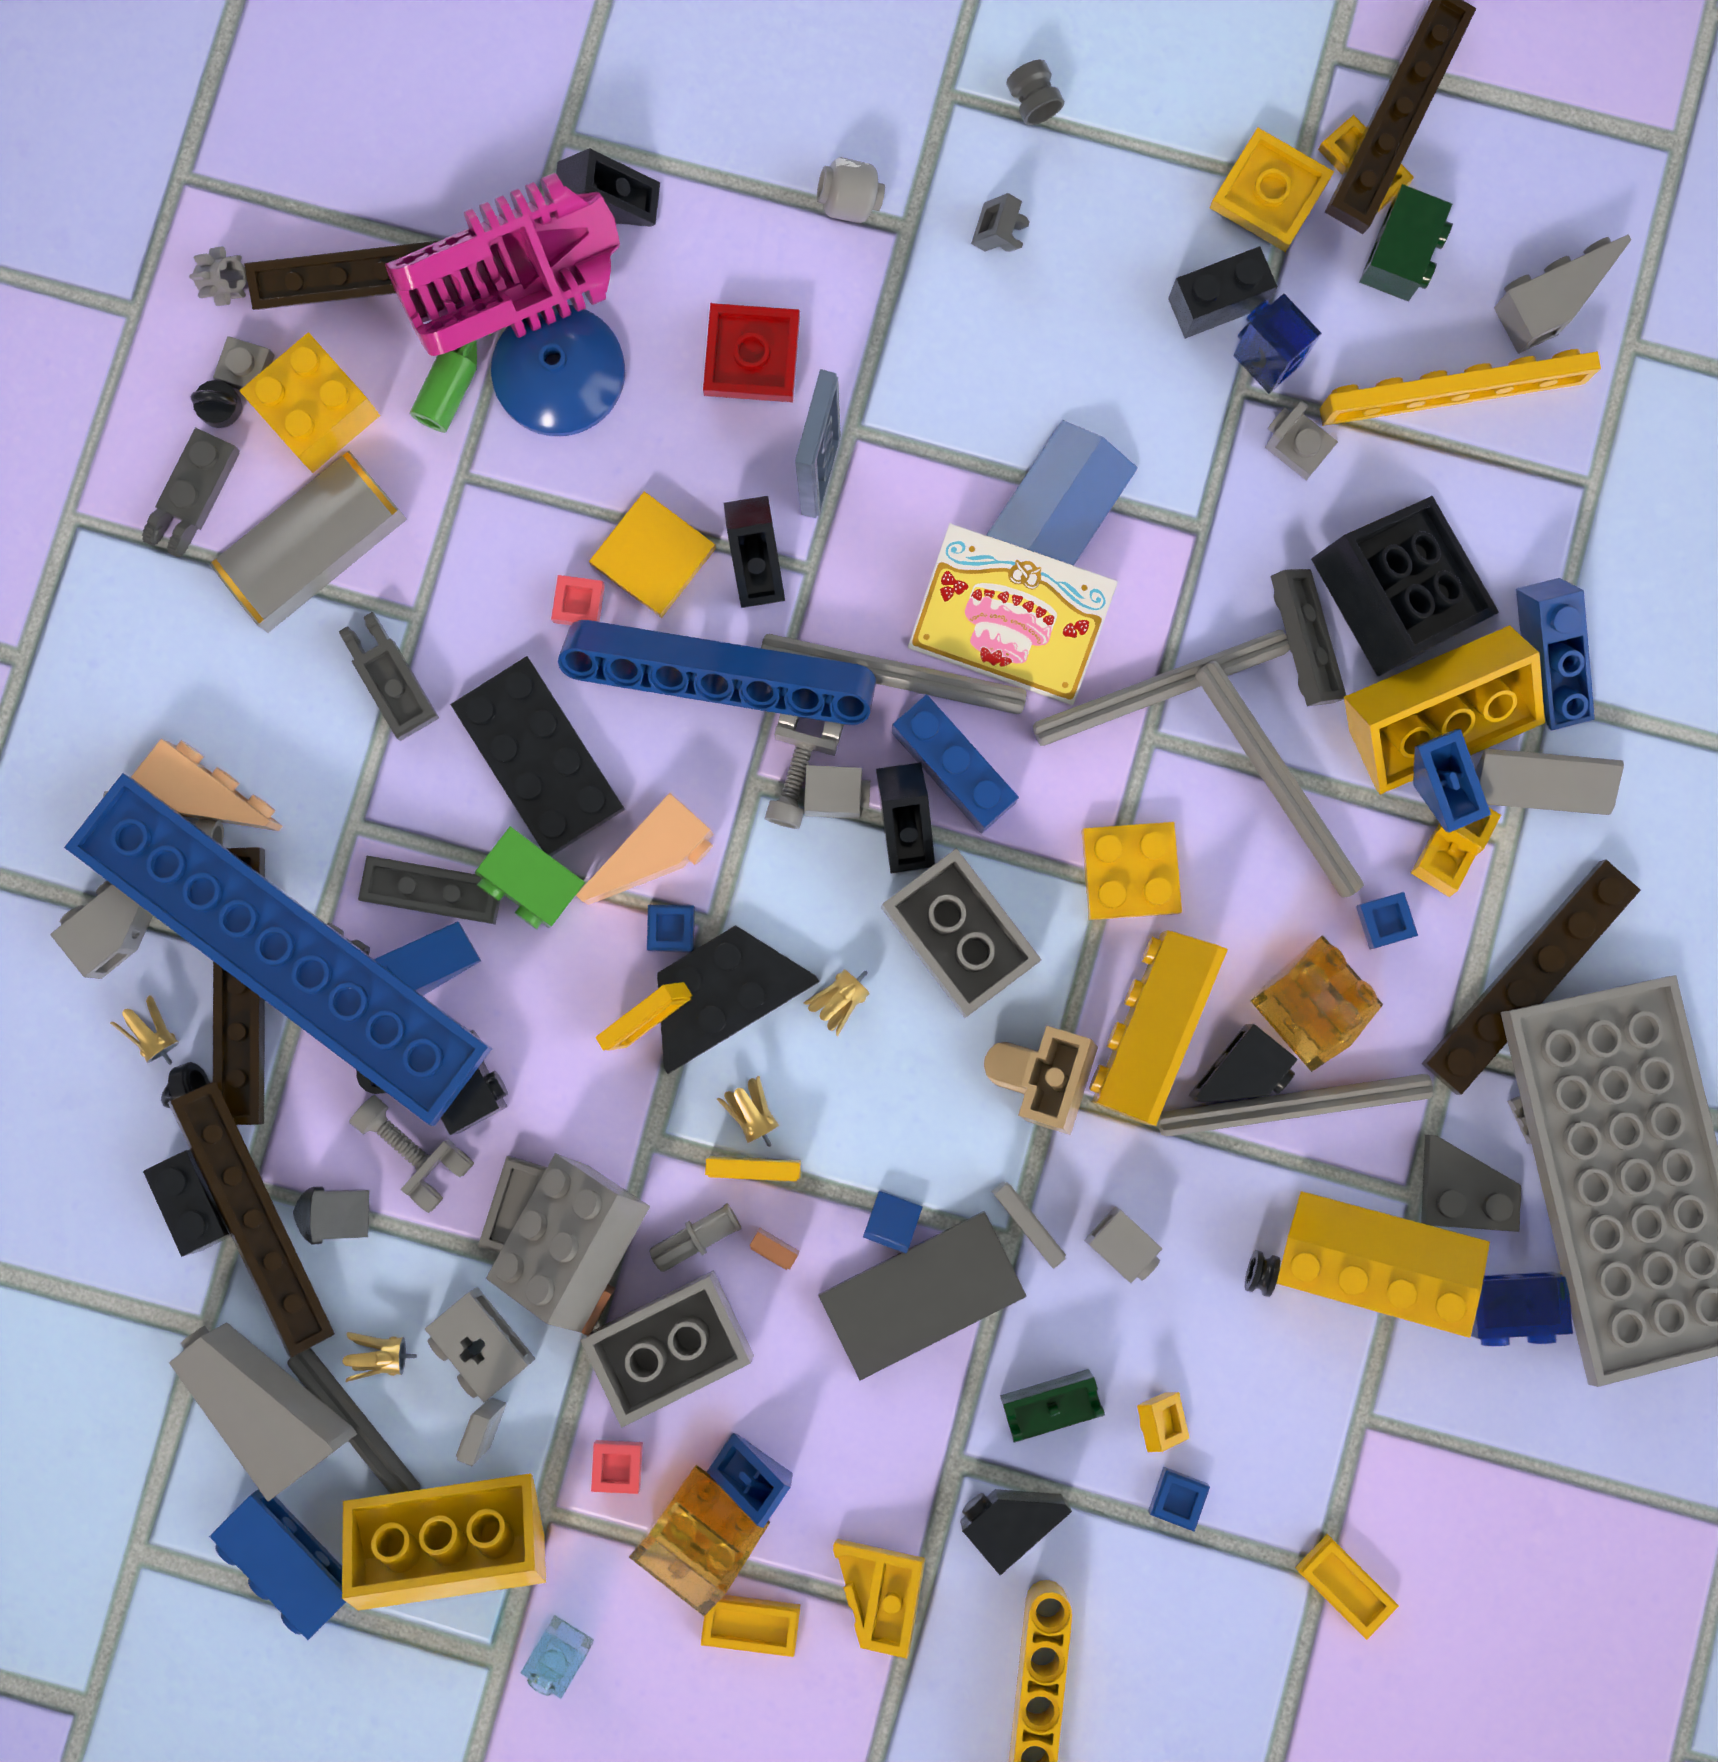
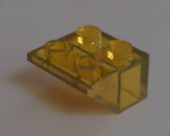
(1317, 1003)
(698, 1542)

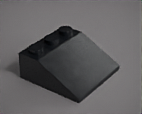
(1404, 585)

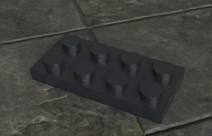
(537, 757)

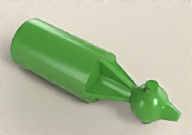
(445, 387)

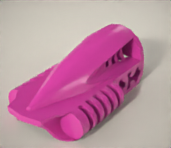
(509, 267)

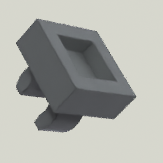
(997, 224)

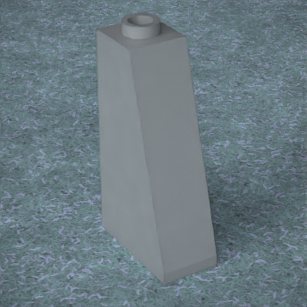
(258, 1408)

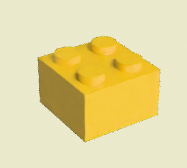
(310, 402)

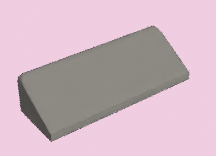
(1549, 781)

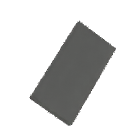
(922, 1295)

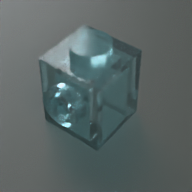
(556, 1658)

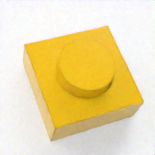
(1163, 1422)

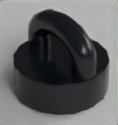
(216, 403)
(182, 1081)

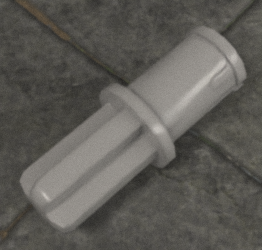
(695, 1238)

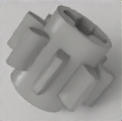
(219, 276)

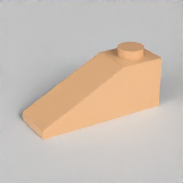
(656, 848)

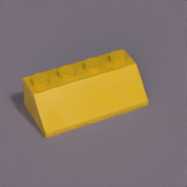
(1481, 687)
(1158, 1026)
(1384, 1263)
(442, 1542)

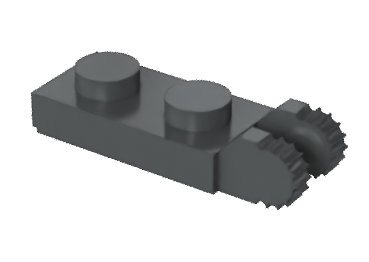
(191, 490)
(390, 680)

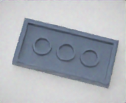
(818, 444)

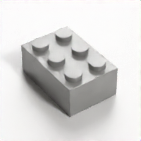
(960, 933)
(567, 1243)
(667, 1349)

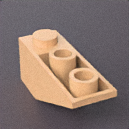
(195, 792)

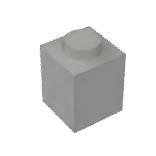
(835, 792)
(1125, 1246)

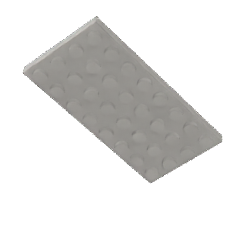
(1624, 1172)

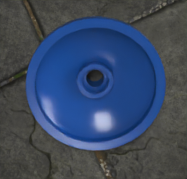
(565, 395)

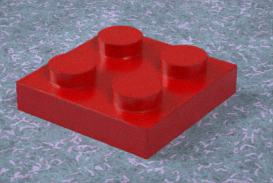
(751, 352)

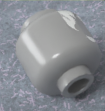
(850, 190)

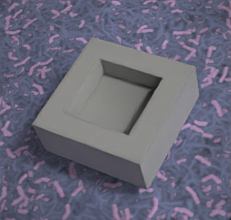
(241, 362)

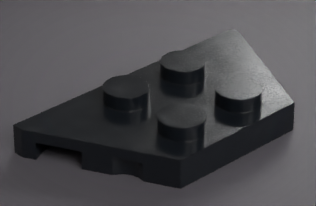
(732, 986)

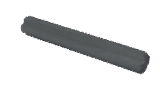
(368, 1441)

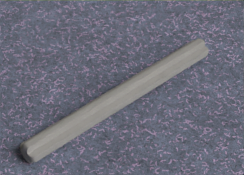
(912, 677)
(1157, 688)
(1279, 779)
(1295, 1105)

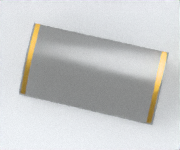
(307, 542)

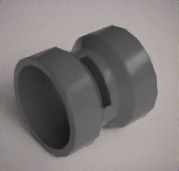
(1034, 90)

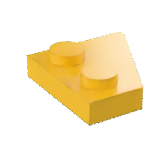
(882, 1593)

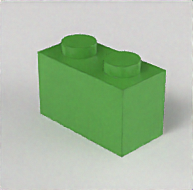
(528, 879)

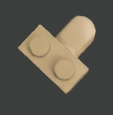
(1048, 1078)

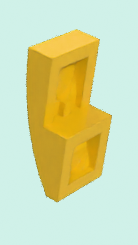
(1450, 855)

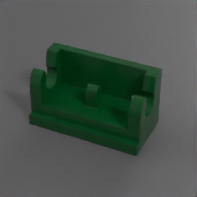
(1052, 1405)

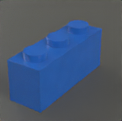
(954, 764)
(282, 1562)

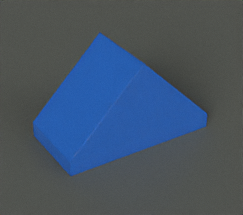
(1449, 781)
(751, 1478)

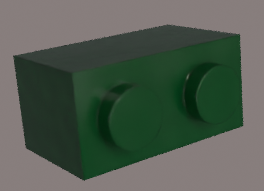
(1407, 242)

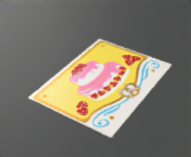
(1012, 614)

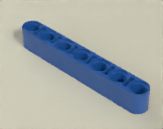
(718, 672)

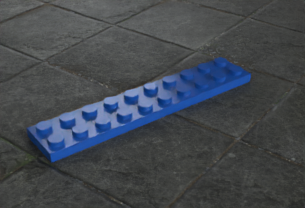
(279, 949)

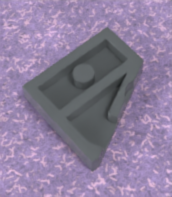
(1466, 1191)

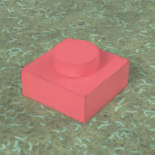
(577, 600)
(616, 1466)

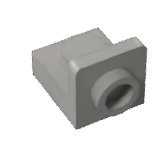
(1299, 441)

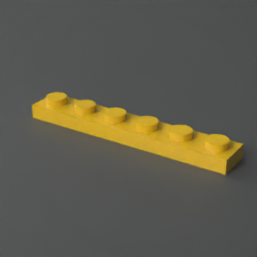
(1475, 384)

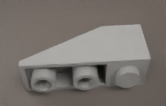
(1545, 305)
(102, 931)

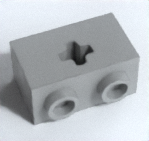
(466, 1322)

